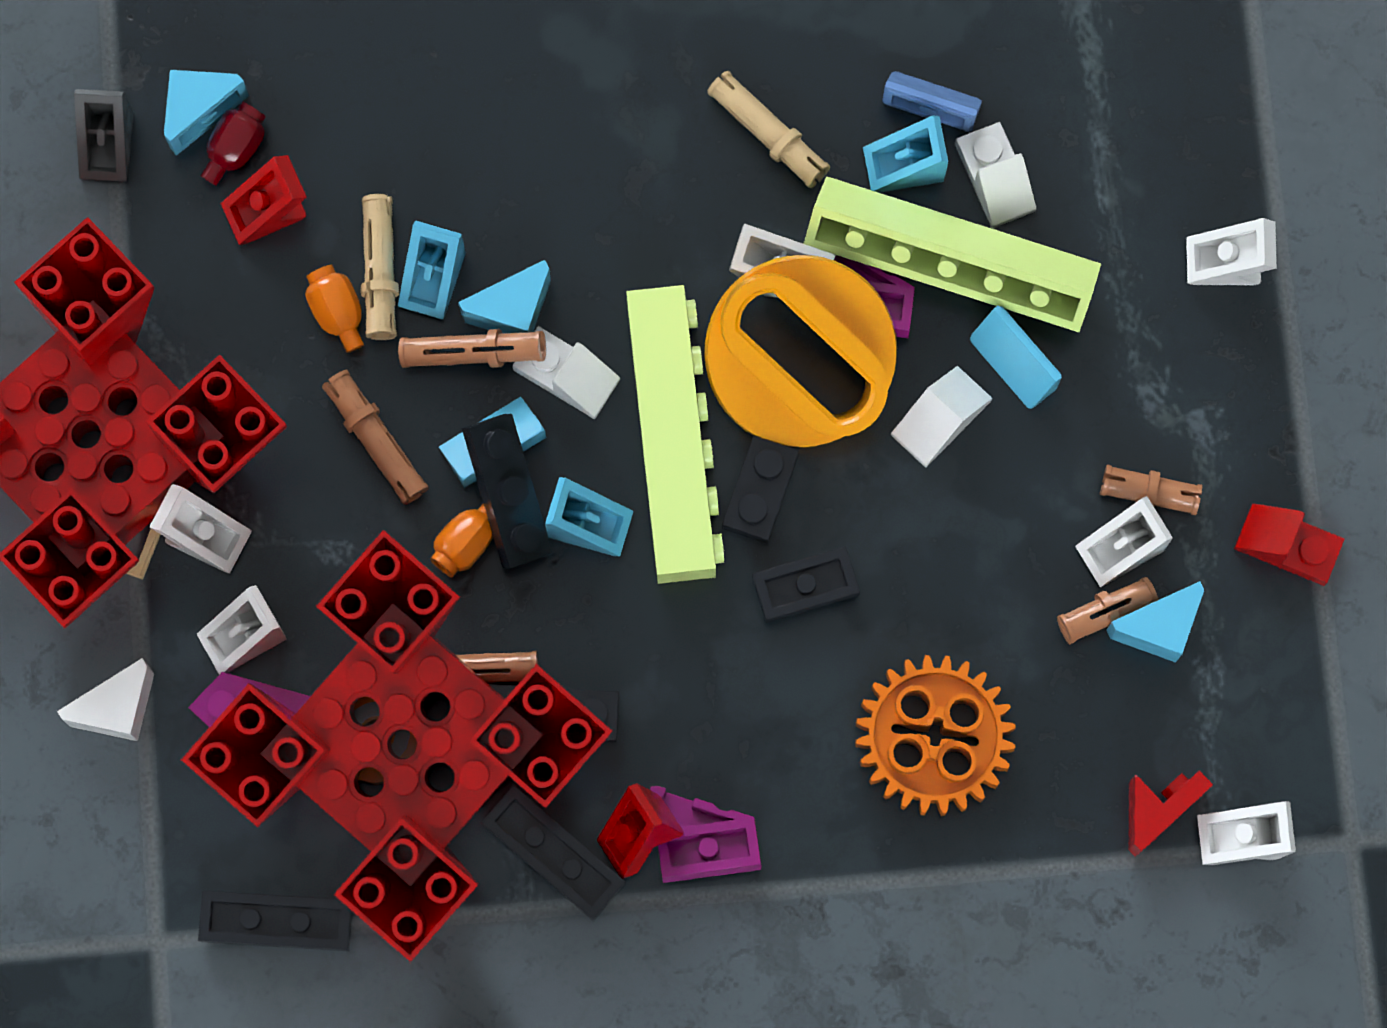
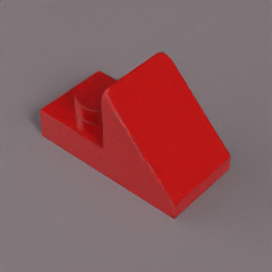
(265, 201)
(1289, 543)
(1151, 816)
(636, 828)

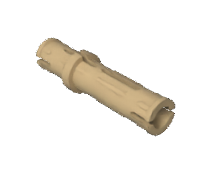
(782, 142)
(379, 282)

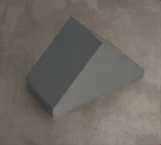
(103, 134)

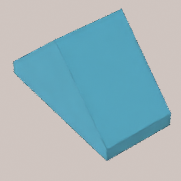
(197, 103)
(908, 157)
(431, 269)
(511, 303)
(587, 519)
(1160, 626)

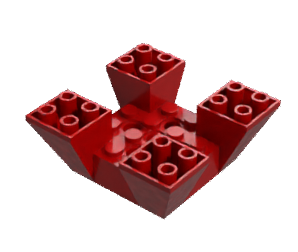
(171, 437)
(266, 752)

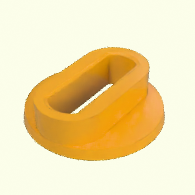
(841, 311)

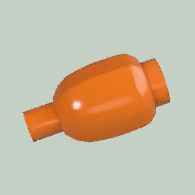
(335, 305)
(462, 541)

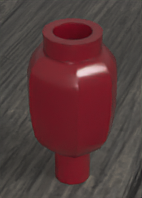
(233, 141)

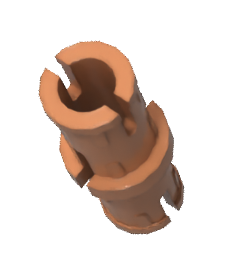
(1159, 490)
(1078, 622)

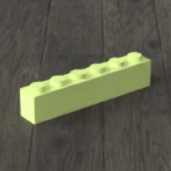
(952, 254)
(672, 435)

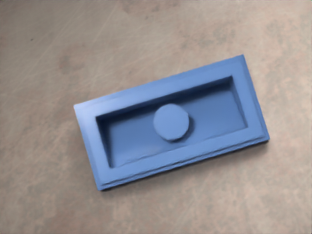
(931, 99)

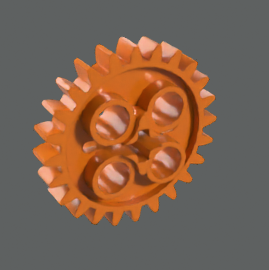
(941, 691)

